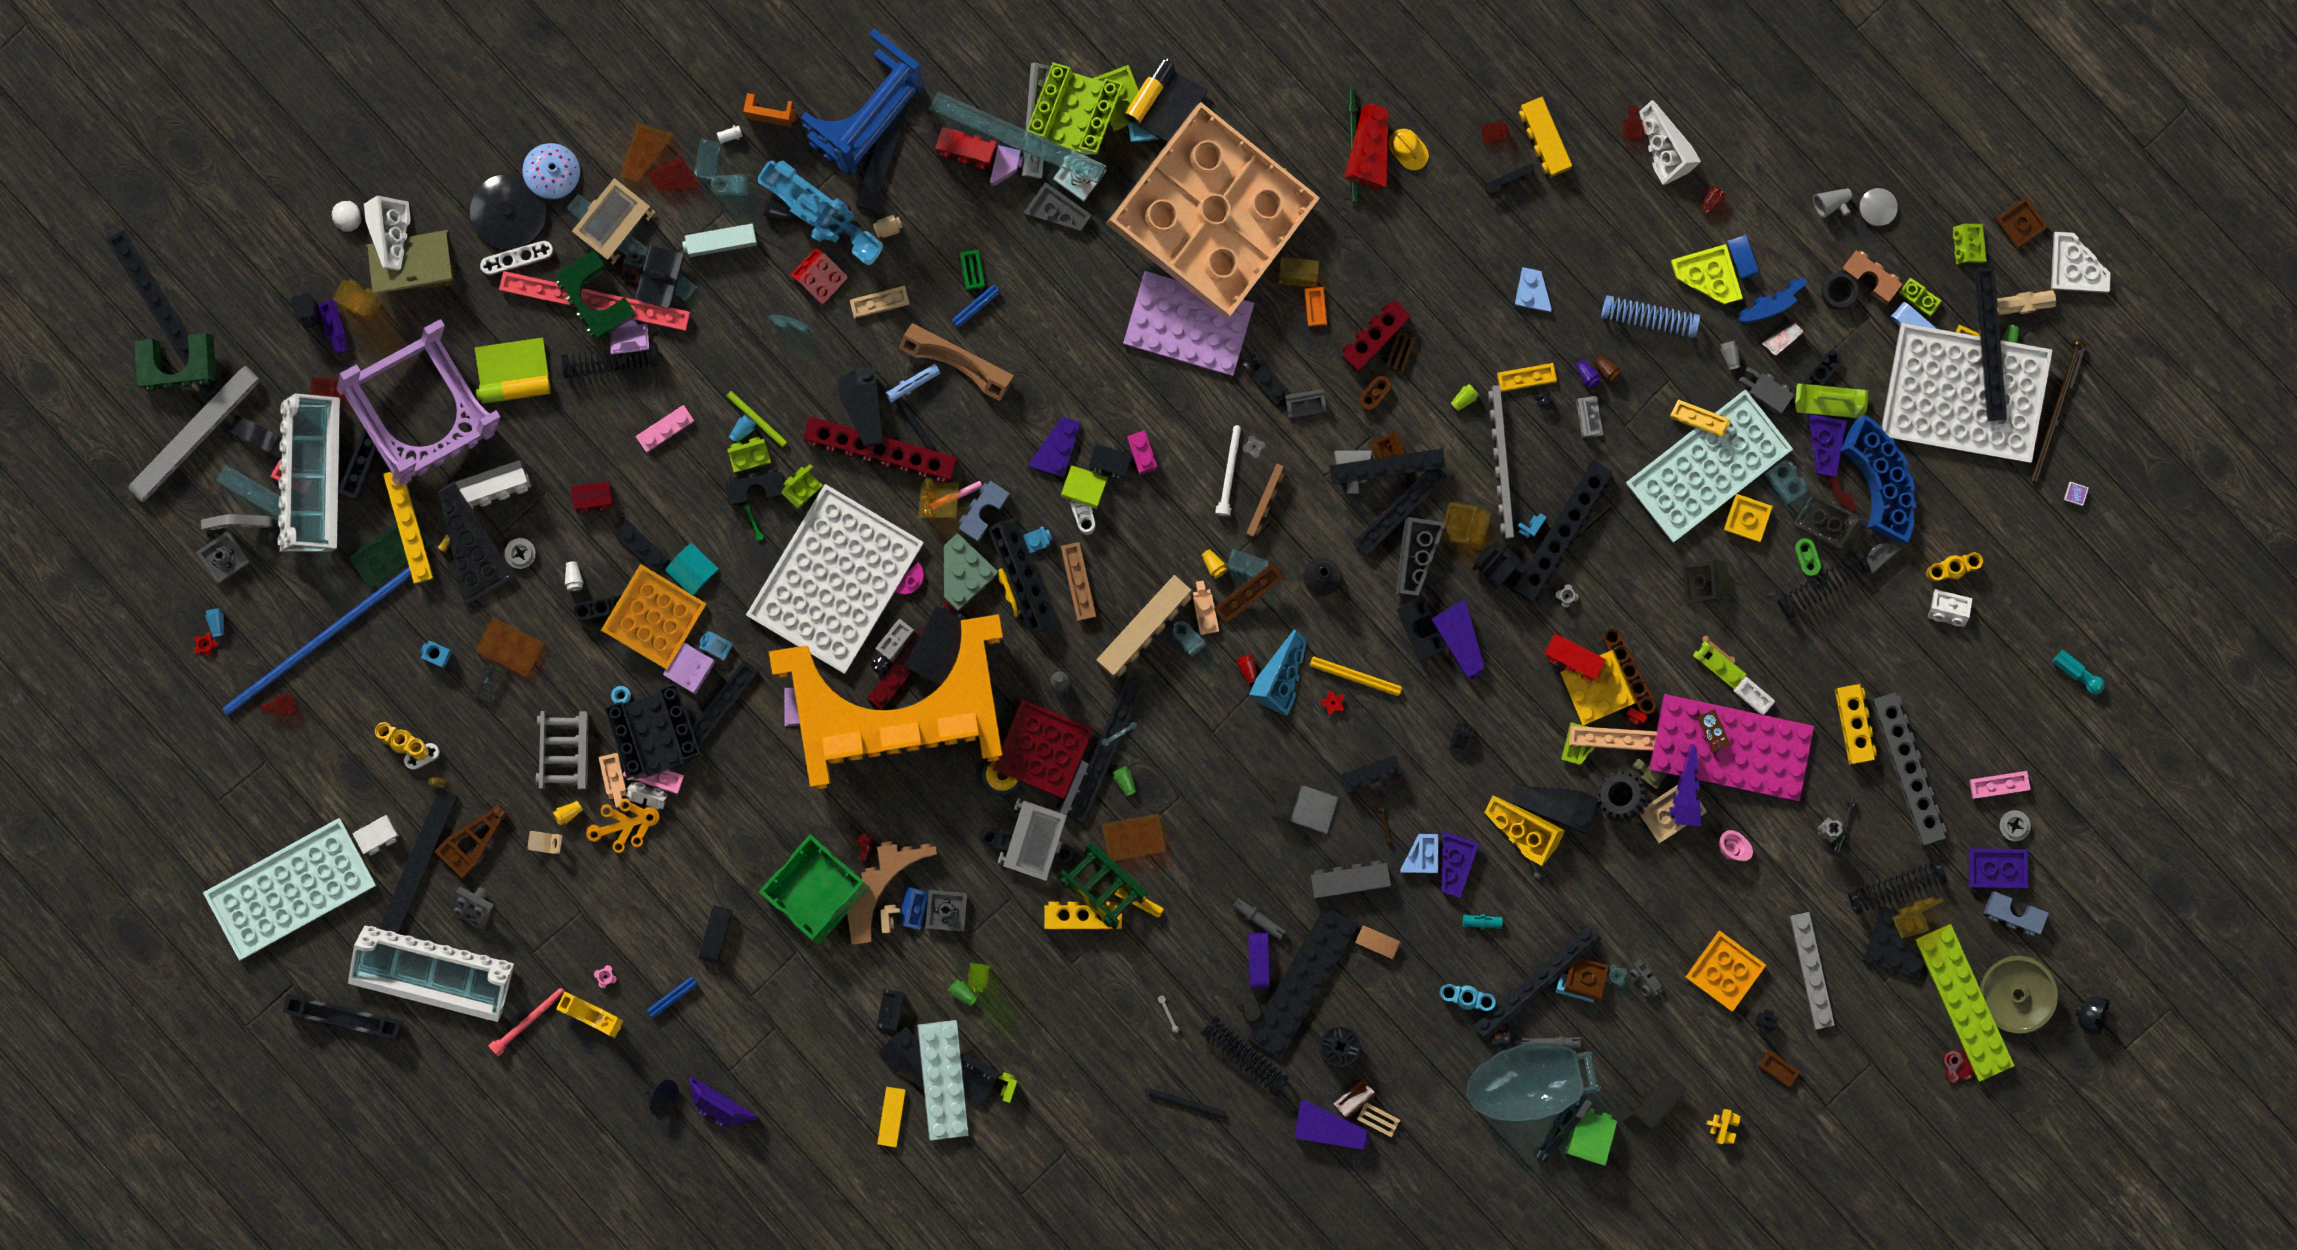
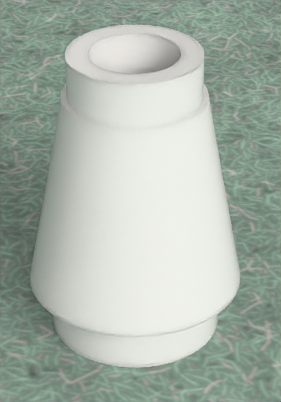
(573, 577)

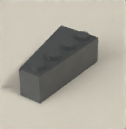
(1416, 554)

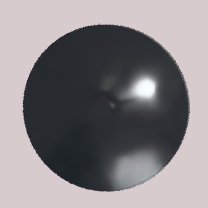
(507, 212)

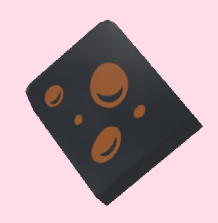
(1501, 1035)

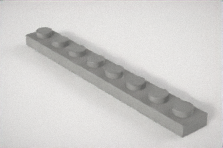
(1501, 471)

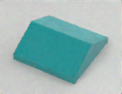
(691, 569)

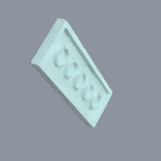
(942, 1080)

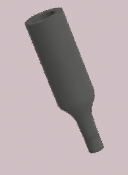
(1060, 682)

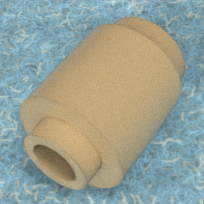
(887, 226)

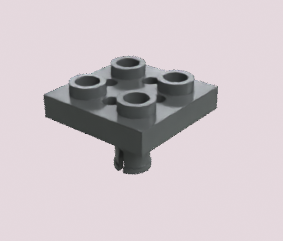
(226, 544)
(958, 901)
(472, 907)

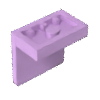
(689, 668)

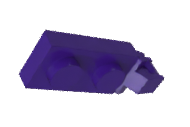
(333, 325)

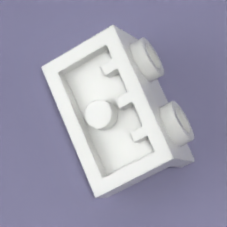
(1950, 608)

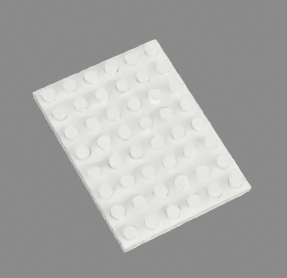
(1941, 397)
(835, 578)

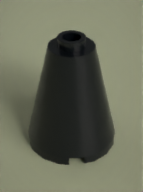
(1320, 584)

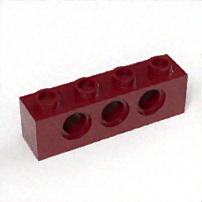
(1359, 360)

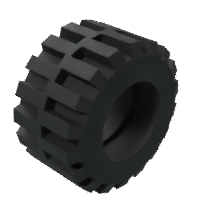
(1615, 783)

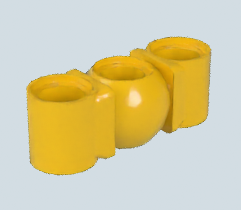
(1946, 572)
(396, 735)

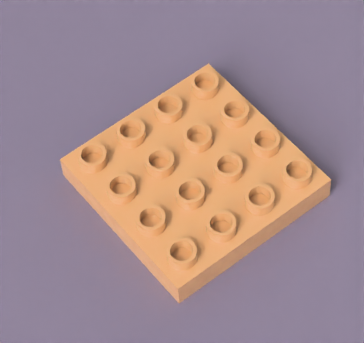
(1213, 210)

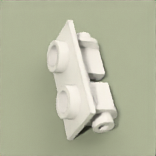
(655, 797)

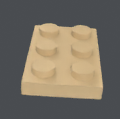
(1658, 817)

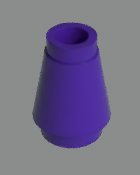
(1588, 374)

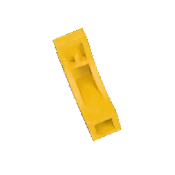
(590, 1014)

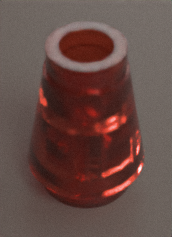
(1712, 199)

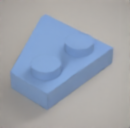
(1532, 291)
(1423, 855)

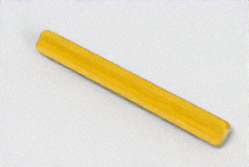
(1355, 676)

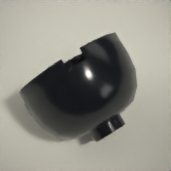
(2092, 1014)

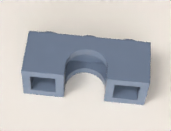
(992, 496)
(1999, 909)

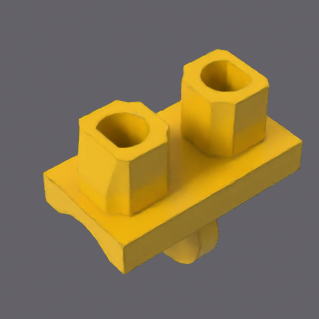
(1727, 1118)

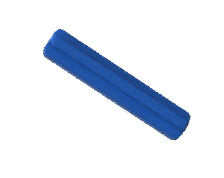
(975, 306)
(672, 997)

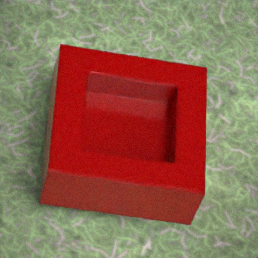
(1635, 716)

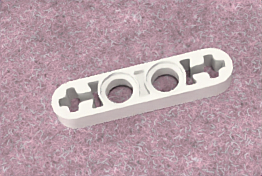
(516, 255)

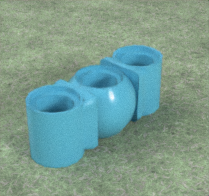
(1476, 1001)

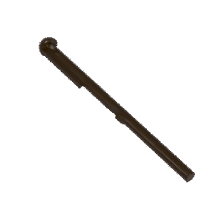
(2069, 378)

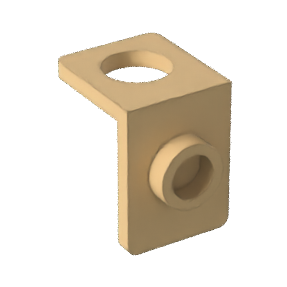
(544, 842)

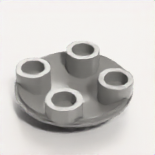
(1878, 207)

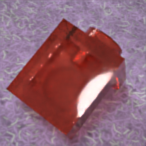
(1494, 132)

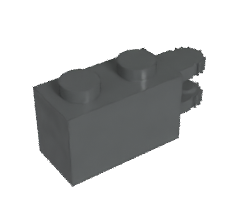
(1768, 391)

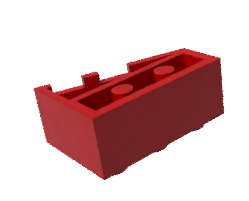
(966, 148)
(1575, 658)

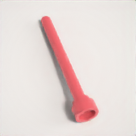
(498, 1046)

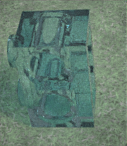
(1781, 485)

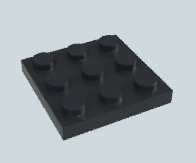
(1890, 950)

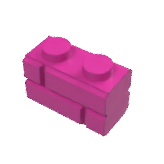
(1142, 452)

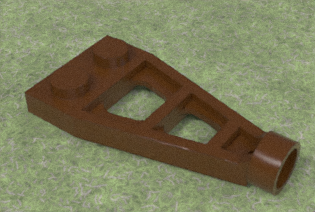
(455, 857)

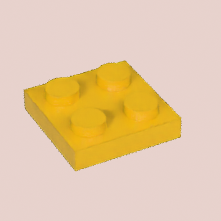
(1747, 518)

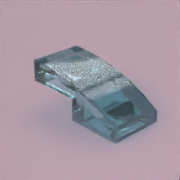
(784, 322)

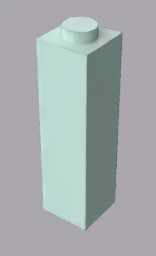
(720, 240)

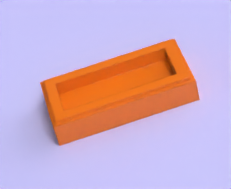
(1315, 307)

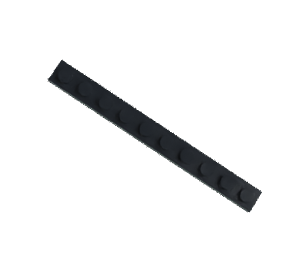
(156, 302)

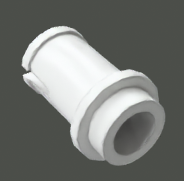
(729, 134)

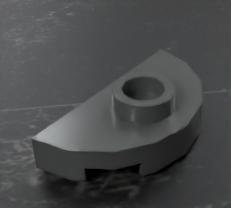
(1880, 554)

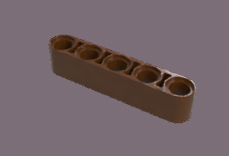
(1628, 661)

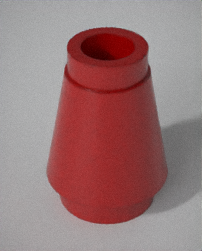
(1247, 667)

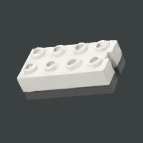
(495, 484)

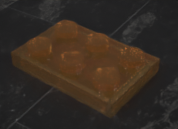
(510, 647)
(1134, 837)

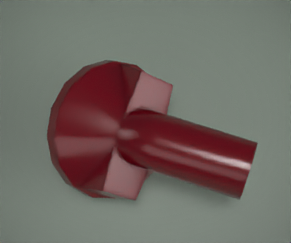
(864, 841)

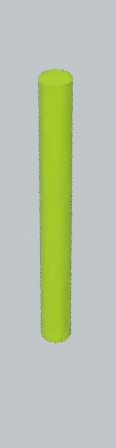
(757, 419)

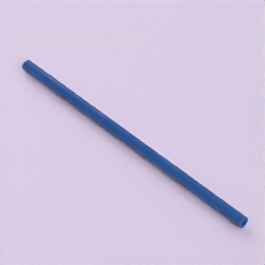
(317, 642)

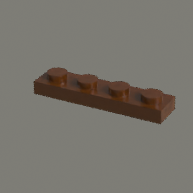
(1249, 592)

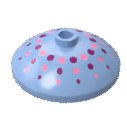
(547, 182)

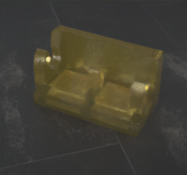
(1298, 272)

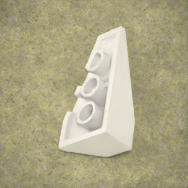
(1670, 149)
(387, 224)

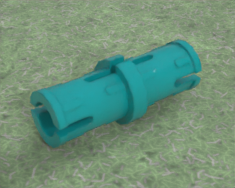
(1482, 921)

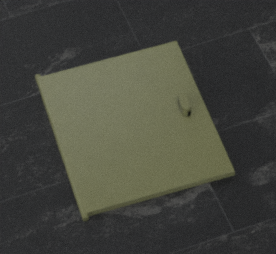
(423, 263)

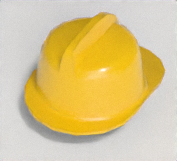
(1408, 149)

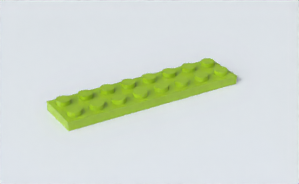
(1964, 1002)

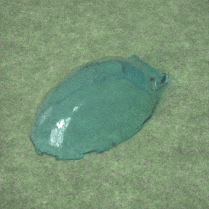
(1530, 1082)

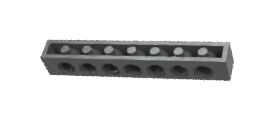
(1899, 763)

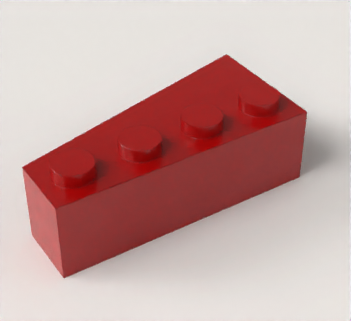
(1369, 150)

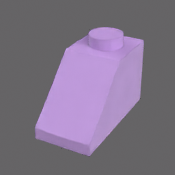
(1005, 164)

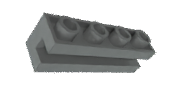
(1350, 880)

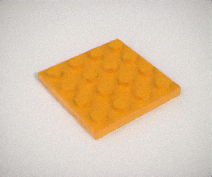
(653, 616)

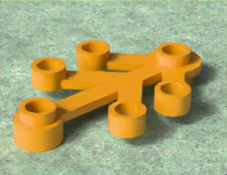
(626, 823)

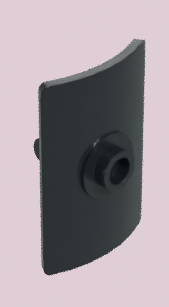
(659, 276)

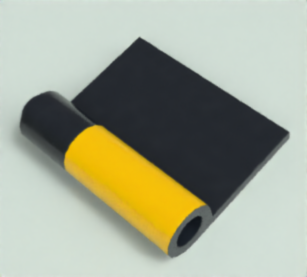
(1164, 101)

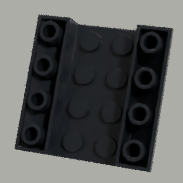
(652, 733)

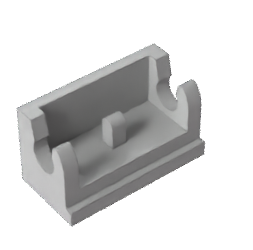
(1589, 417)
(896, 641)

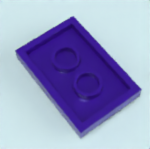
(1998, 868)

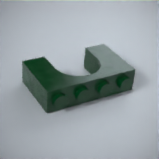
(600, 321)
(198, 370)

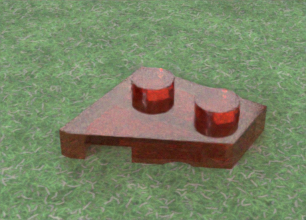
(674, 176)

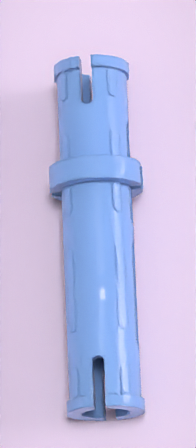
(910, 384)

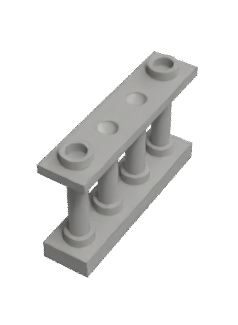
(579, 759)

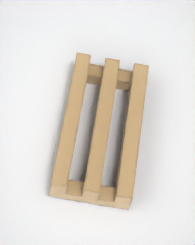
(1364, 1112)

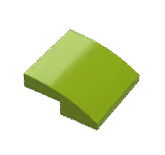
(1084, 487)

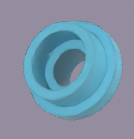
(614, 695)

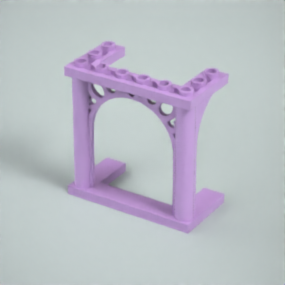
(482, 422)

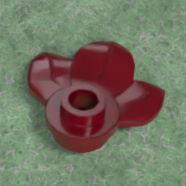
(1960, 1068)

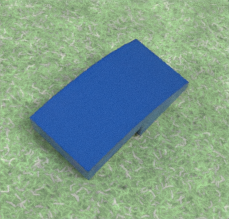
(1743, 257)

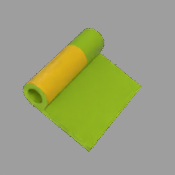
(512, 371)

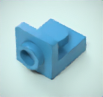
(1535, 524)
(1037, 540)
(715, 645)

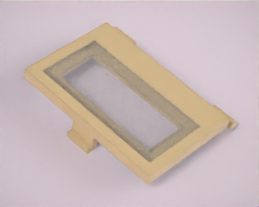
(611, 219)

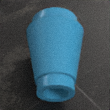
(742, 428)
(215, 620)

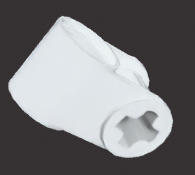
(1081, 514)

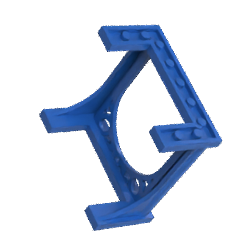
(848, 138)

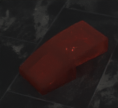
(325, 387)
(1845, 500)

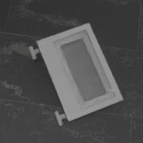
(1034, 840)

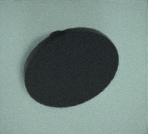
(663, 1097)

